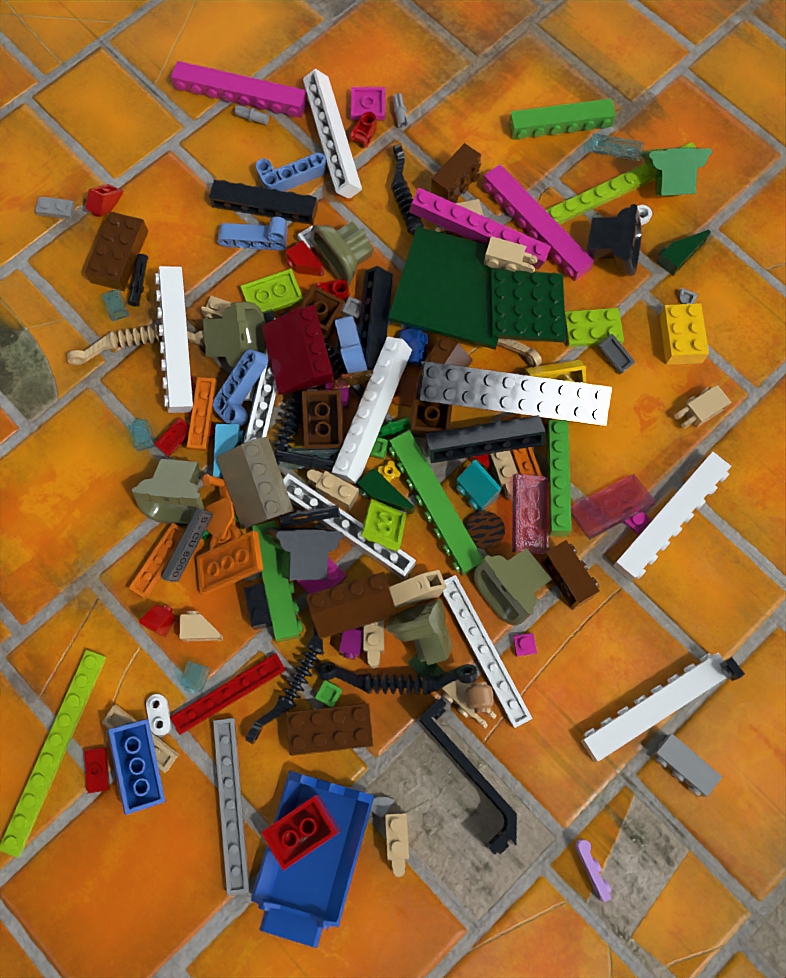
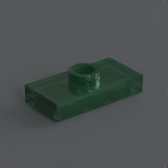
(422, 668)

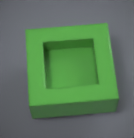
(379, 448)
(329, 694)

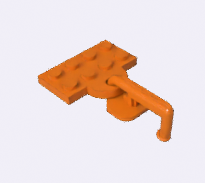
(230, 553)

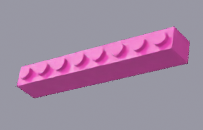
(239, 89)
(537, 222)
(472, 224)

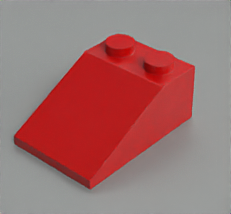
(300, 832)

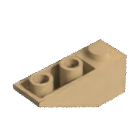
(418, 589)

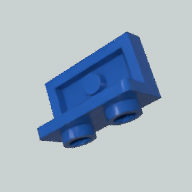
(417, 341)

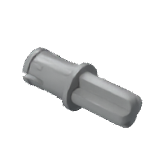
(400, 111)
(252, 114)

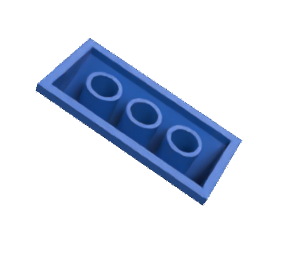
(136, 766)

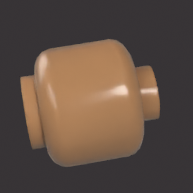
(479, 697)

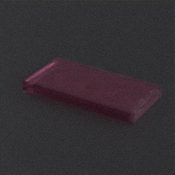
(611, 506)
(530, 514)

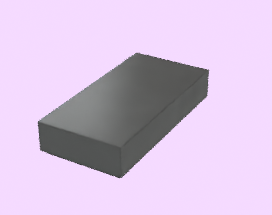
(616, 354)

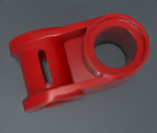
(364, 132)
(333, 288)

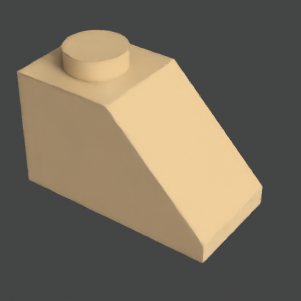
(196, 628)

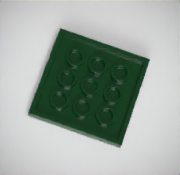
(527, 306)

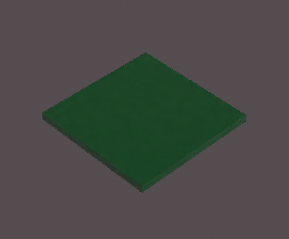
(445, 288)

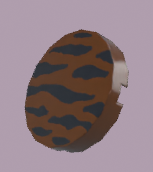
(486, 530)

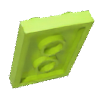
(274, 291)
(592, 326)
(384, 525)

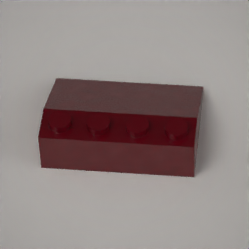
(297, 350)

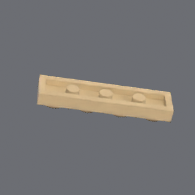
(165, 755)

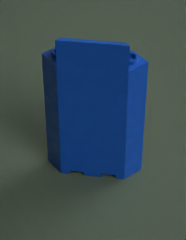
(316, 887)

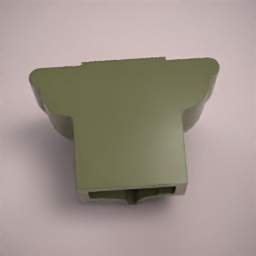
(341, 248)
(235, 332)
(171, 492)
(511, 585)
(426, 628)

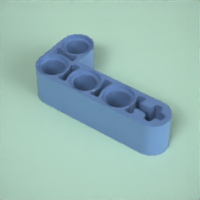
(298, 172)
(255, 236)
(350, 345)
(238, 385)

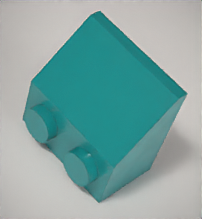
(477, 487)

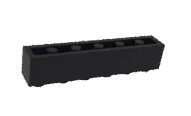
(263, 201)
(374, 313)
(485, 439)

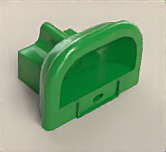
(676, 168)

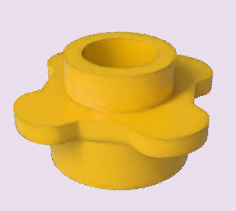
(394, 472)

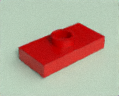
(173, 437)
(96, 770)

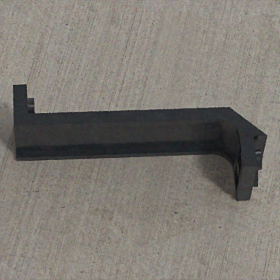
(498, 843)

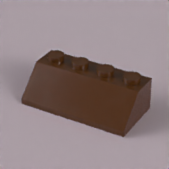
(351, 605)

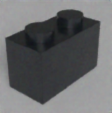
(258, 606)

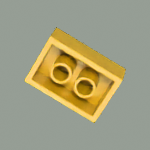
(683, 334)

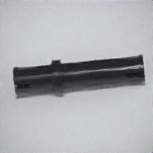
(135, 295)
(304, 460)
(286, 520)

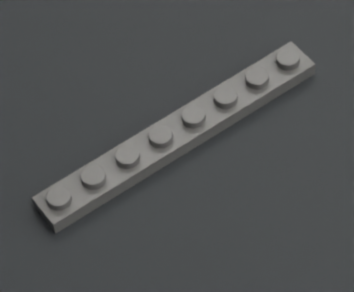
(231, 807)

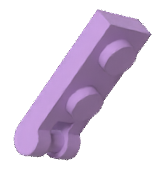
(593, 868)

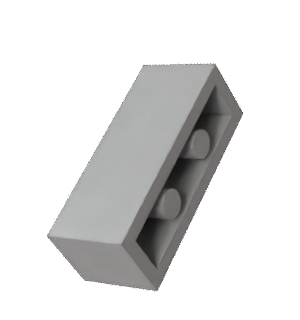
(686, 766)

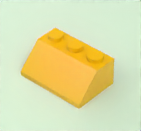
(566, 371)

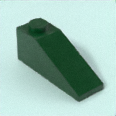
(681, 251)
(376, 487)

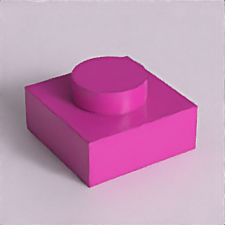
(637, 522)
(524, 644)

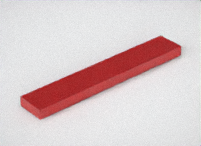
(227, 694)

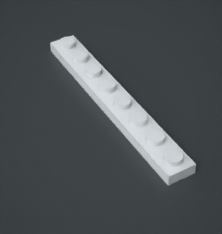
(485, 653)

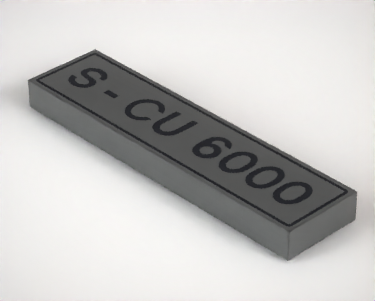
(187, 545)

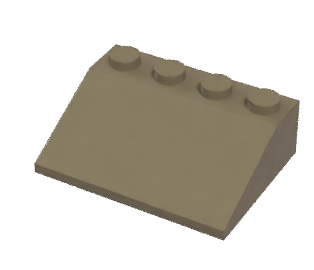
(254, 482)

